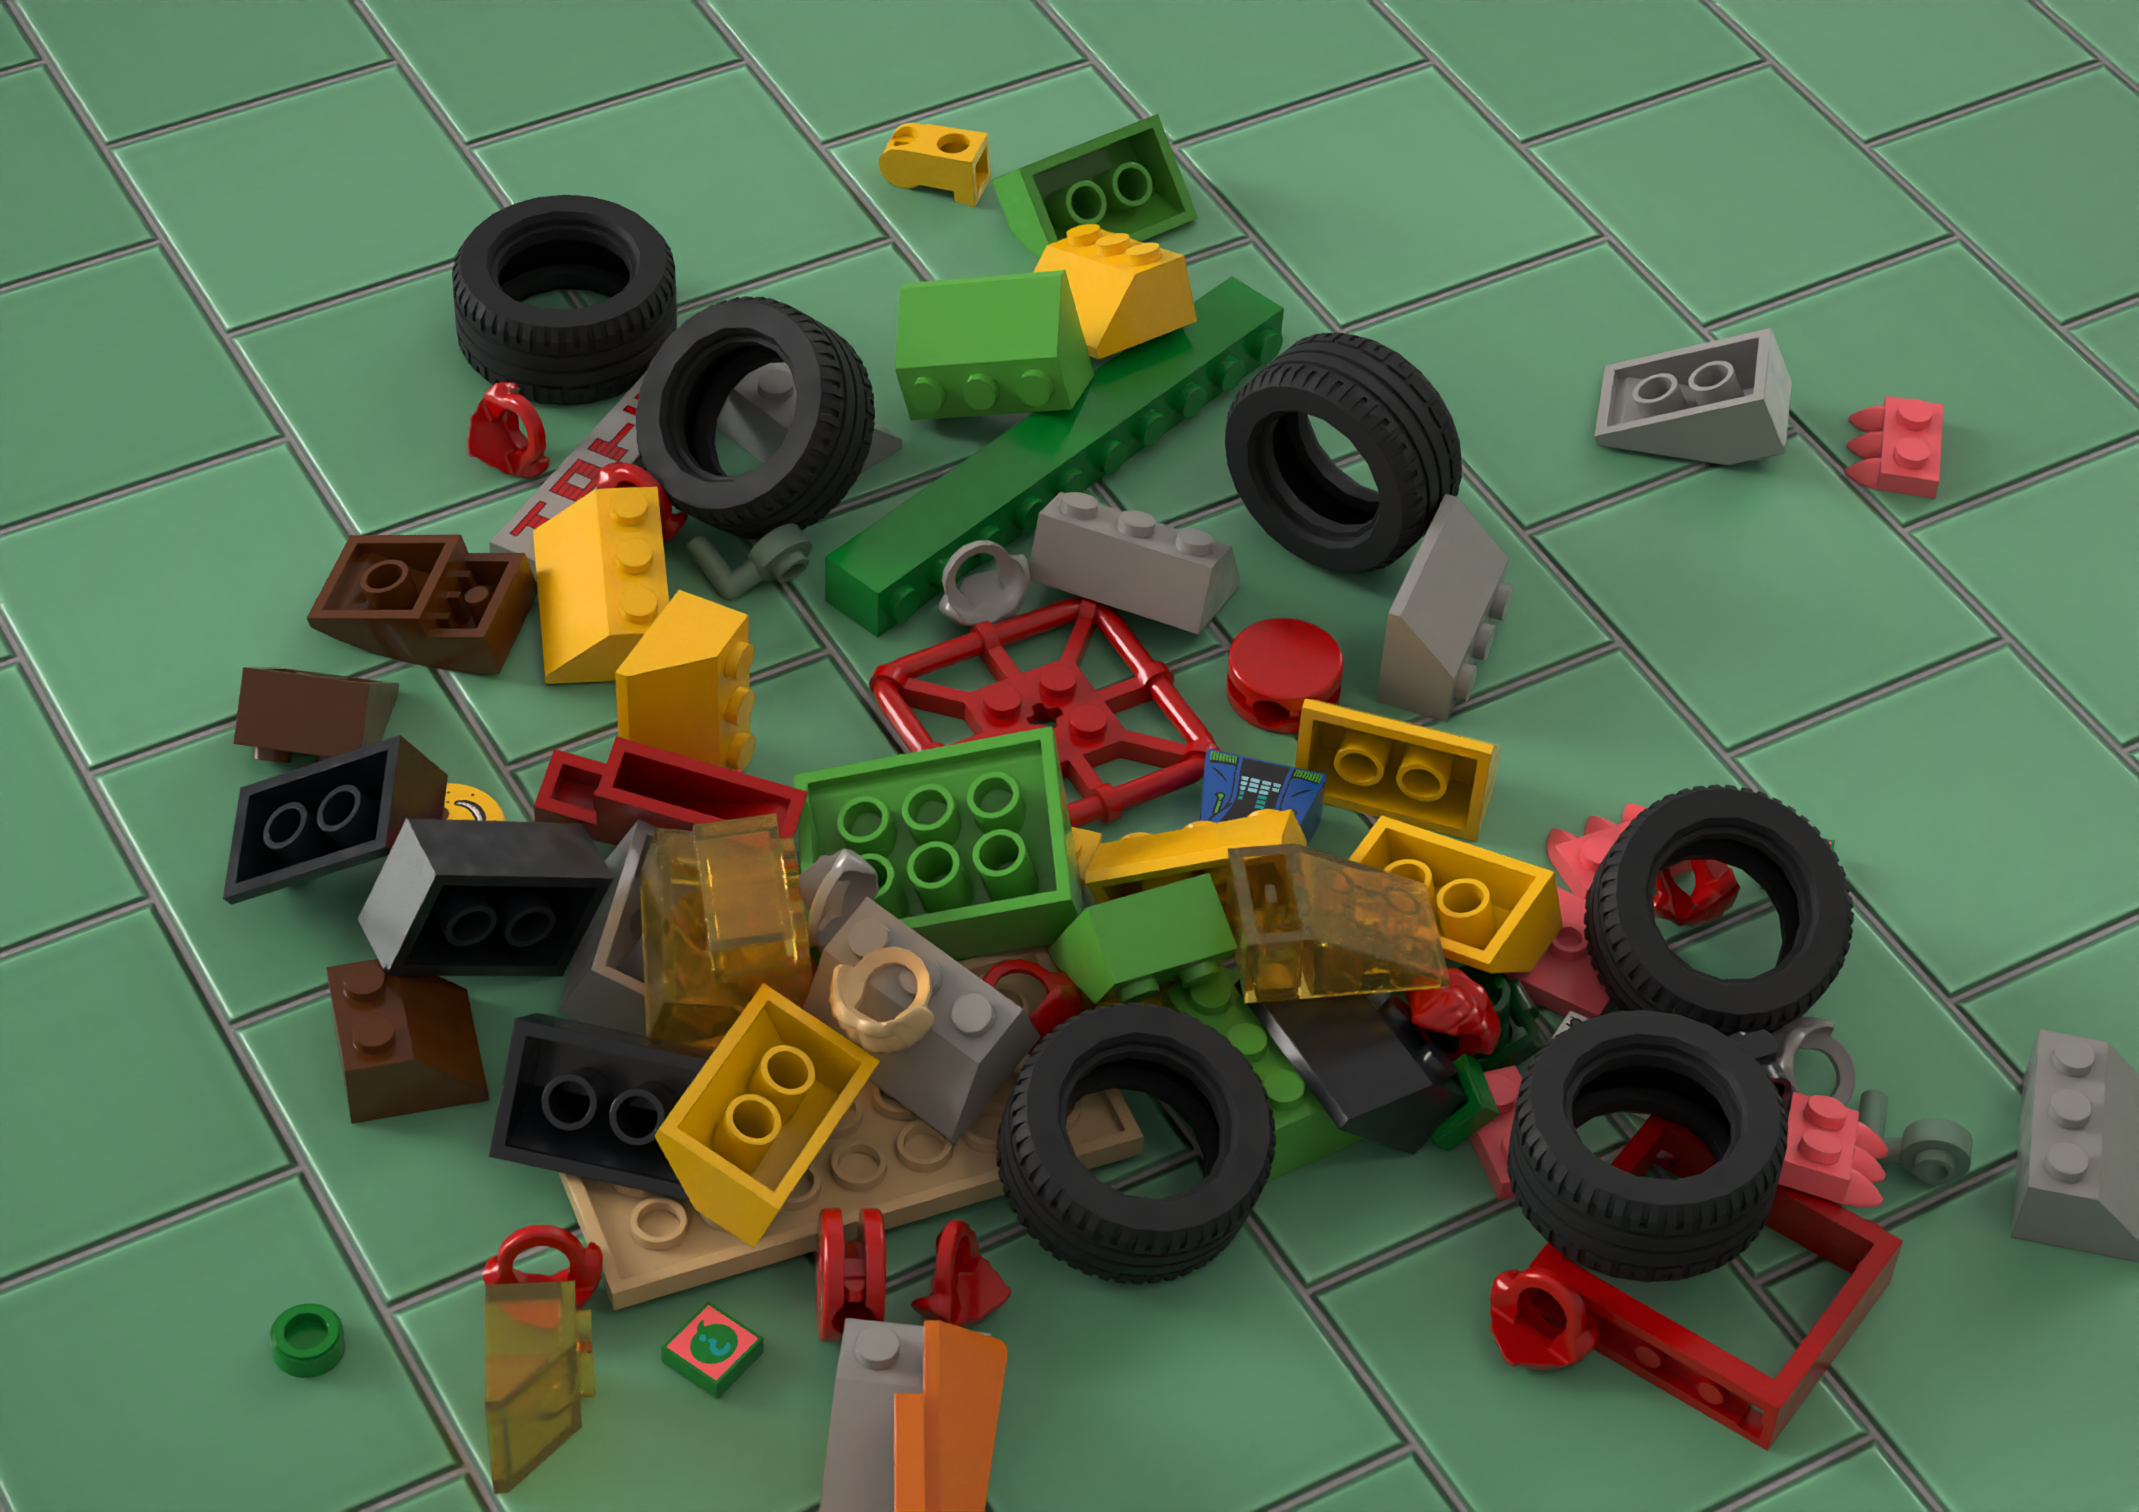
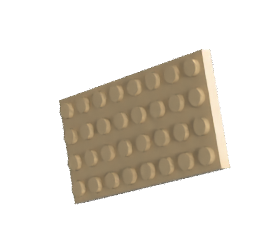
(872, 1160)

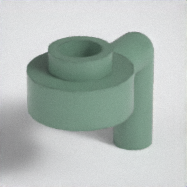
(776, 556)
(1930, 1147)

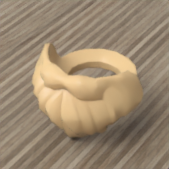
(848, 992)

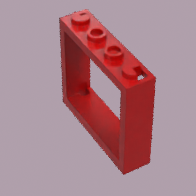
(1691, 1365)

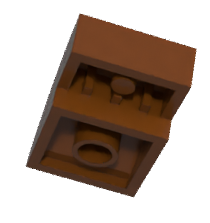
(426, 601)

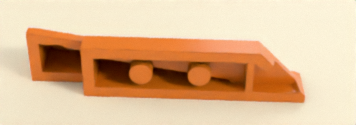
(950, 1429)

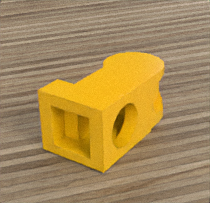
(938, 159)

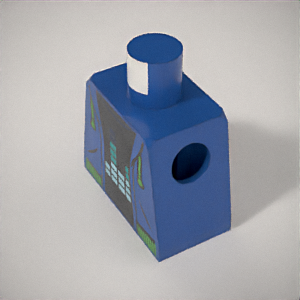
(1243, 785)

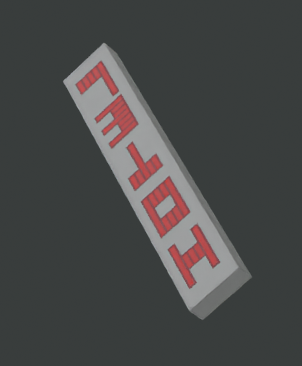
(576, 477)

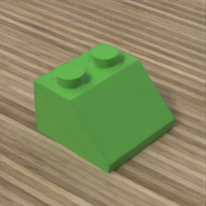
(1147, 941)

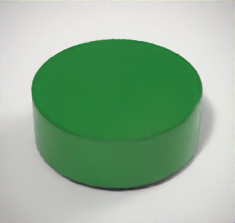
(307, 1340)

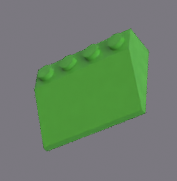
(961, 838)

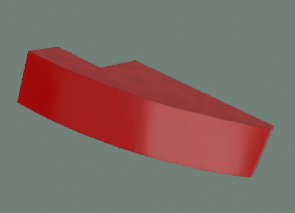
(657, 789)

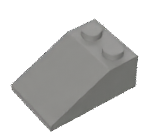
(1700, 401)
(871, 1367)

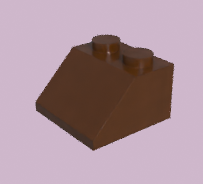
(310, 713)
(403, 1042)

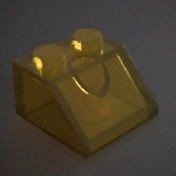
(534, 1374)

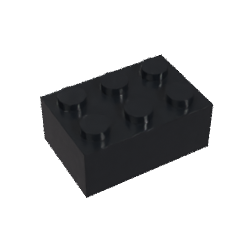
(484, 898)

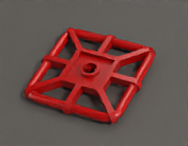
(1060, 693)

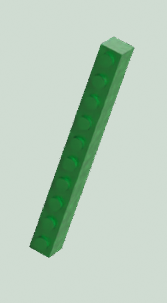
(1003, 487)

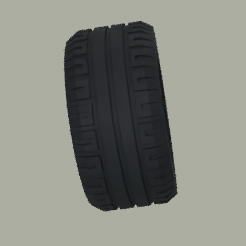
(555, 246)
(691, 384)
(1388, 417)
(1770, 847)
(1176, 1063)
(1631, 1222)

